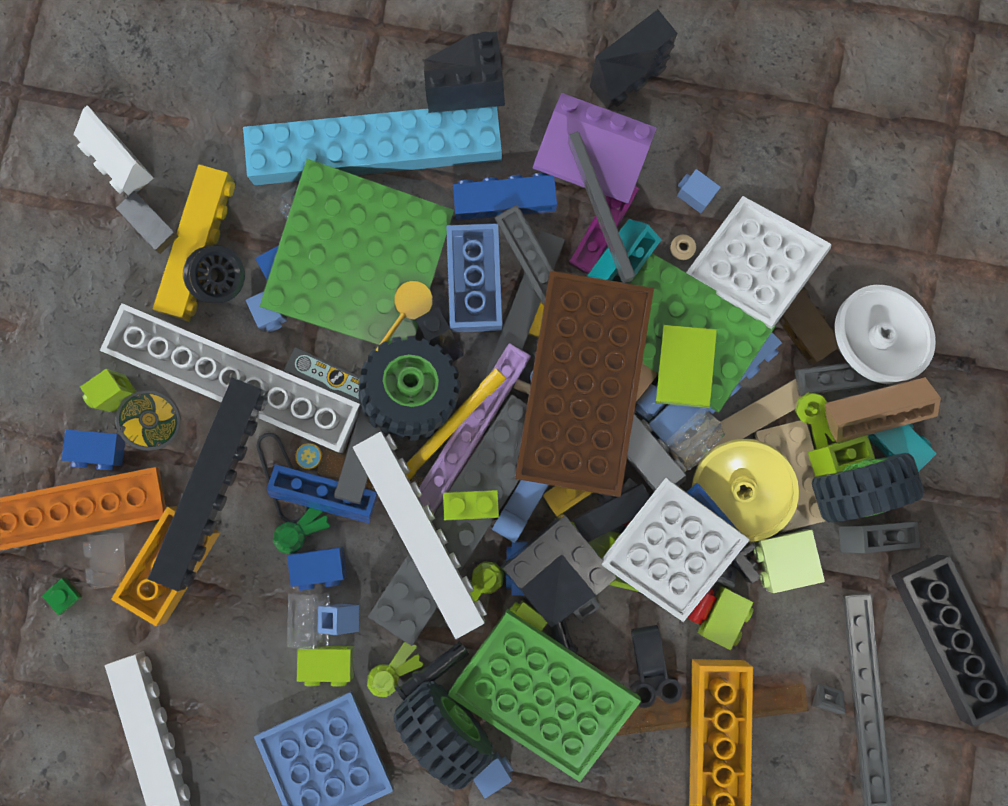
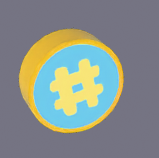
(308, 456)

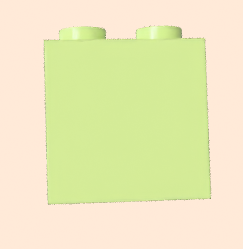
(788, 561)

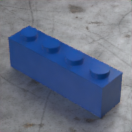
(496, 196)
(318, 494)

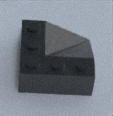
(633, 60)
(465, 75)
(558, 571)

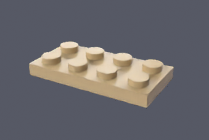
(794, 443)

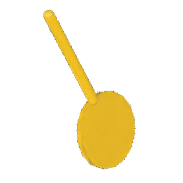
(411, 301)

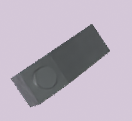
(878, 537)

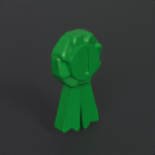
(291, 536)

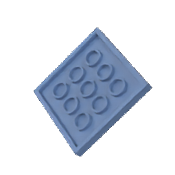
(325, 757)

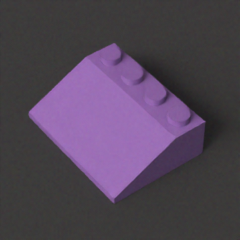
(612, 141)

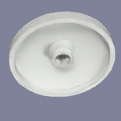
(885, 334)

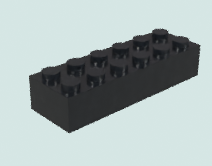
(955, 639)

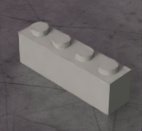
(651, 457)

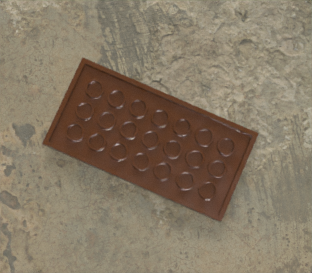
(584, 383)

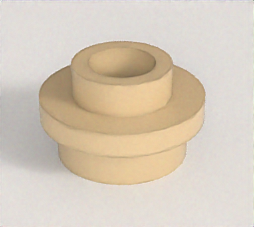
(680, 254)

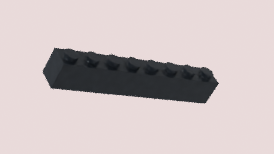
(208, 485)

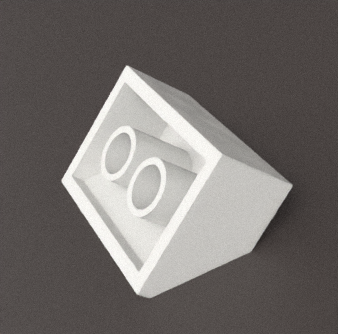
(110, 153)

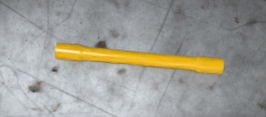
(484, 390)

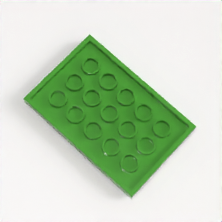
(691, 303)
(544, 695)

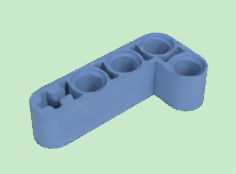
(519, 509)

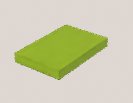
(686, 366)

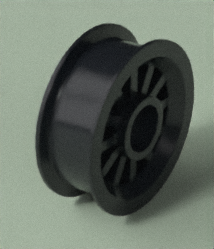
(197, 289)

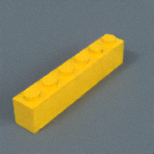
(196, 229)

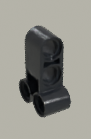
(651, 666)

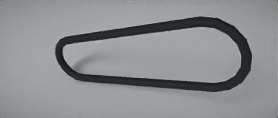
(267, 474)

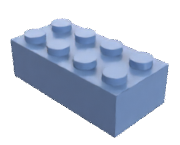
(474, 278)

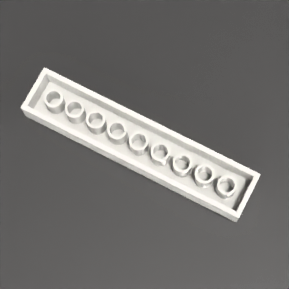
(210, 366)

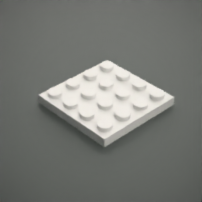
(759, 261)
(674, 550)

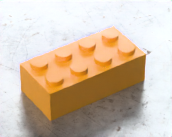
(145, 597)

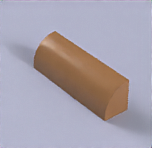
(882, 409)

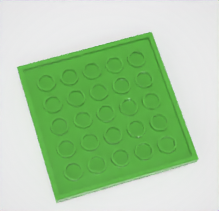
(351, 251)

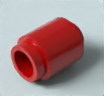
(703, 608)

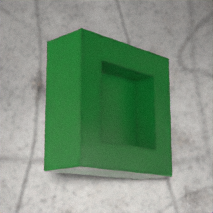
(61, 596)

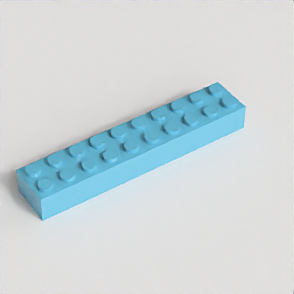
(372, 143)

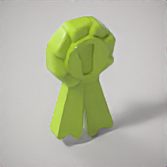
(811, 410)
(486, 579)
(385, 677)

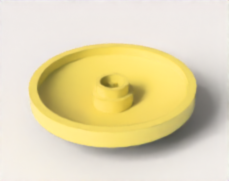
(771, 482)

